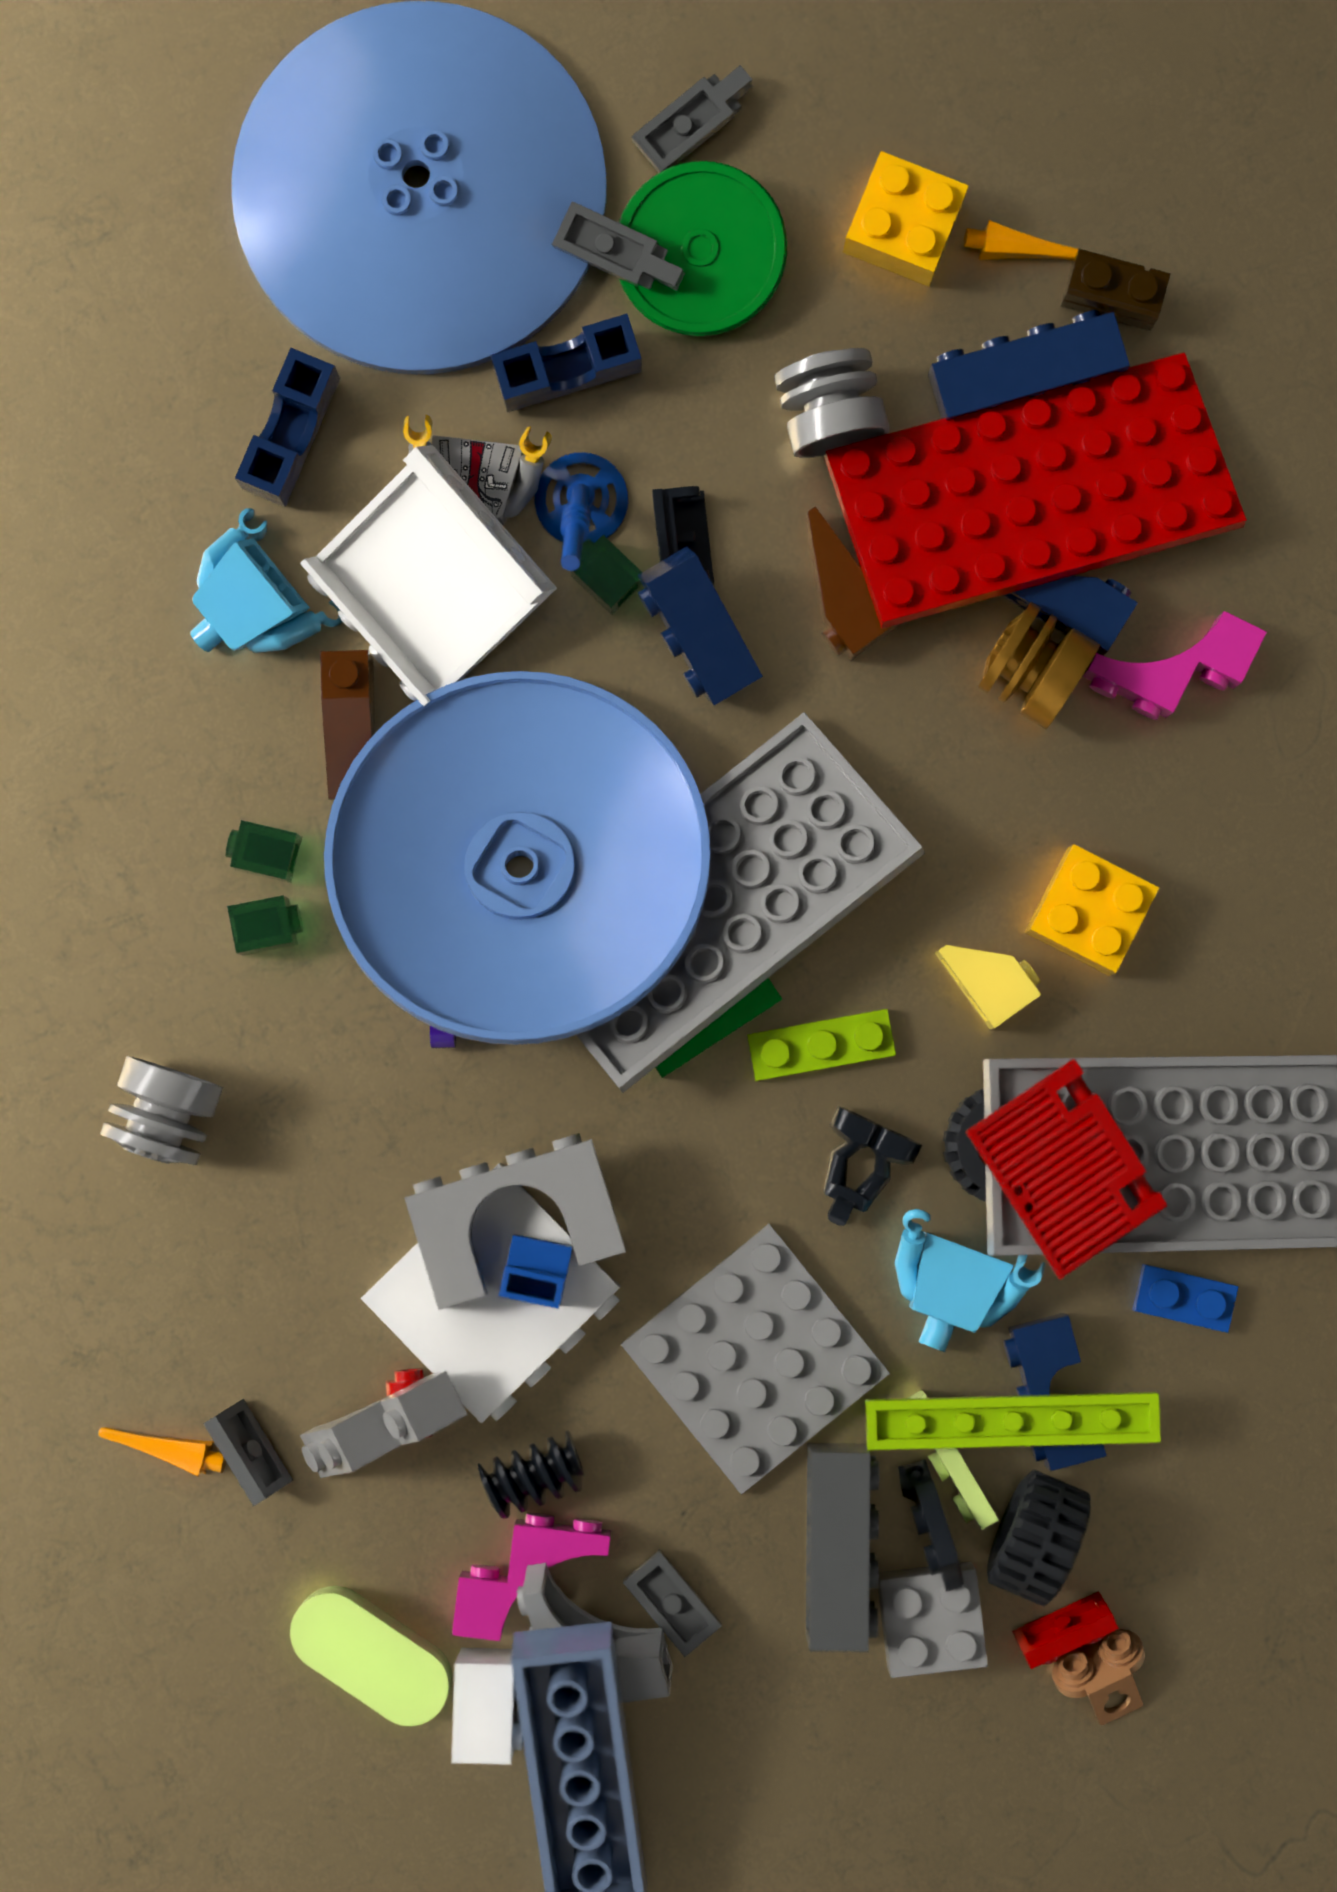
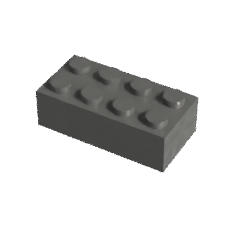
(838, 1547)

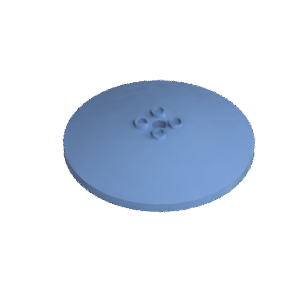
(431, 270)
(499, 775)

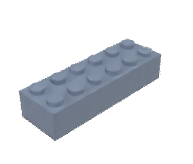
(578, 1759)

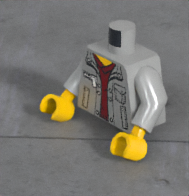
(496, 472)

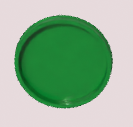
(722, 236)

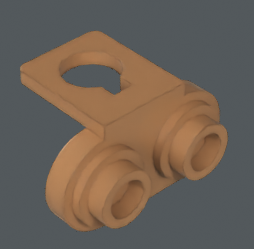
(1102, 1669)

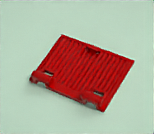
(1066, 1169)

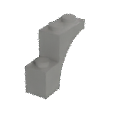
(382, 1426)
(640, 1652)

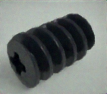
(533, 1476)

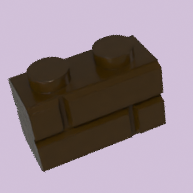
(1115, 287)

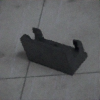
(682, 523)

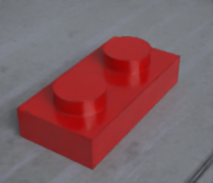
(1065, 1630)

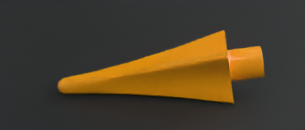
(1006, 243)
(187, 1454)

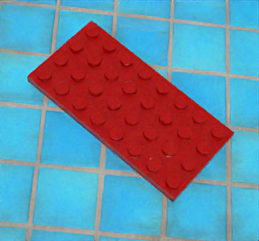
(1034, 490)

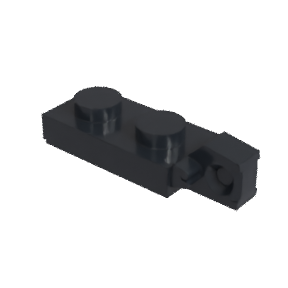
(929, 1518)

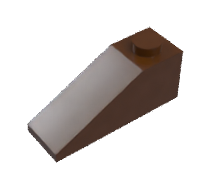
(842, 592)
(346, 710)

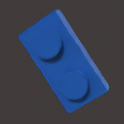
(1185, 1298)

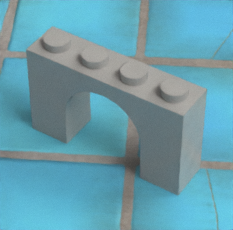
(446, 1213)

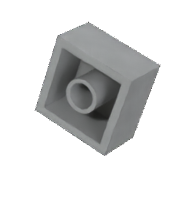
(930, 1627)

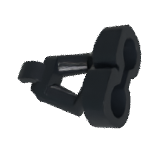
(863, 1133)

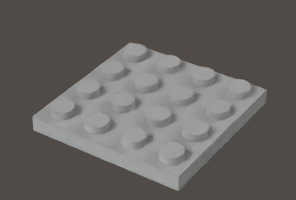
(755, 1359)

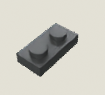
(248, 1452)
(672, 1603)

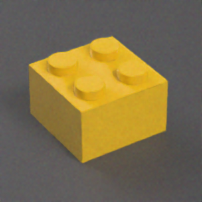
(905, 218)
(1091, 910)

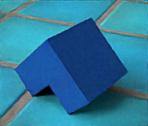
(536, 1271)

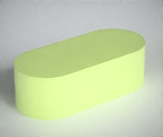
(371, 1655)

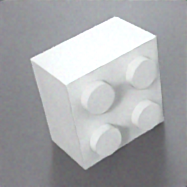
(485, 1708)

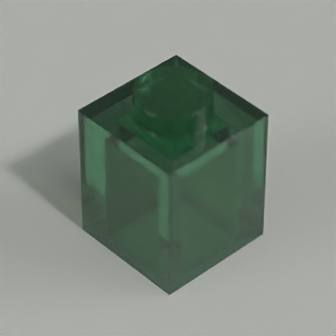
(606, 574)
(263, 851)
(264, 925)

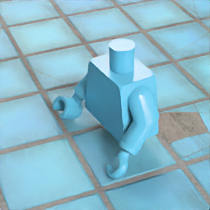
(249, 598)
(956, 1283)

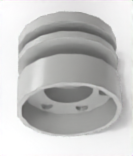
(829, 393)
(161, 1111)

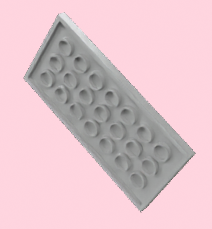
(789, 858)
(1225, 1140)

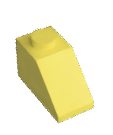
(991, 981)

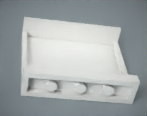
(428, 576)
(492, 1340)

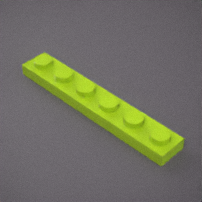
(1012, 1420)

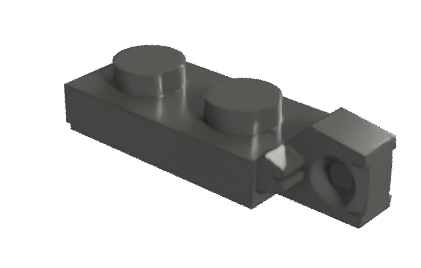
(692, 119)
(615, 249)

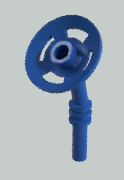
(571, 521)

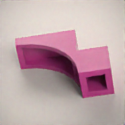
(1158, 686)
(486, 1596)

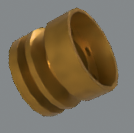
(1038, 665)

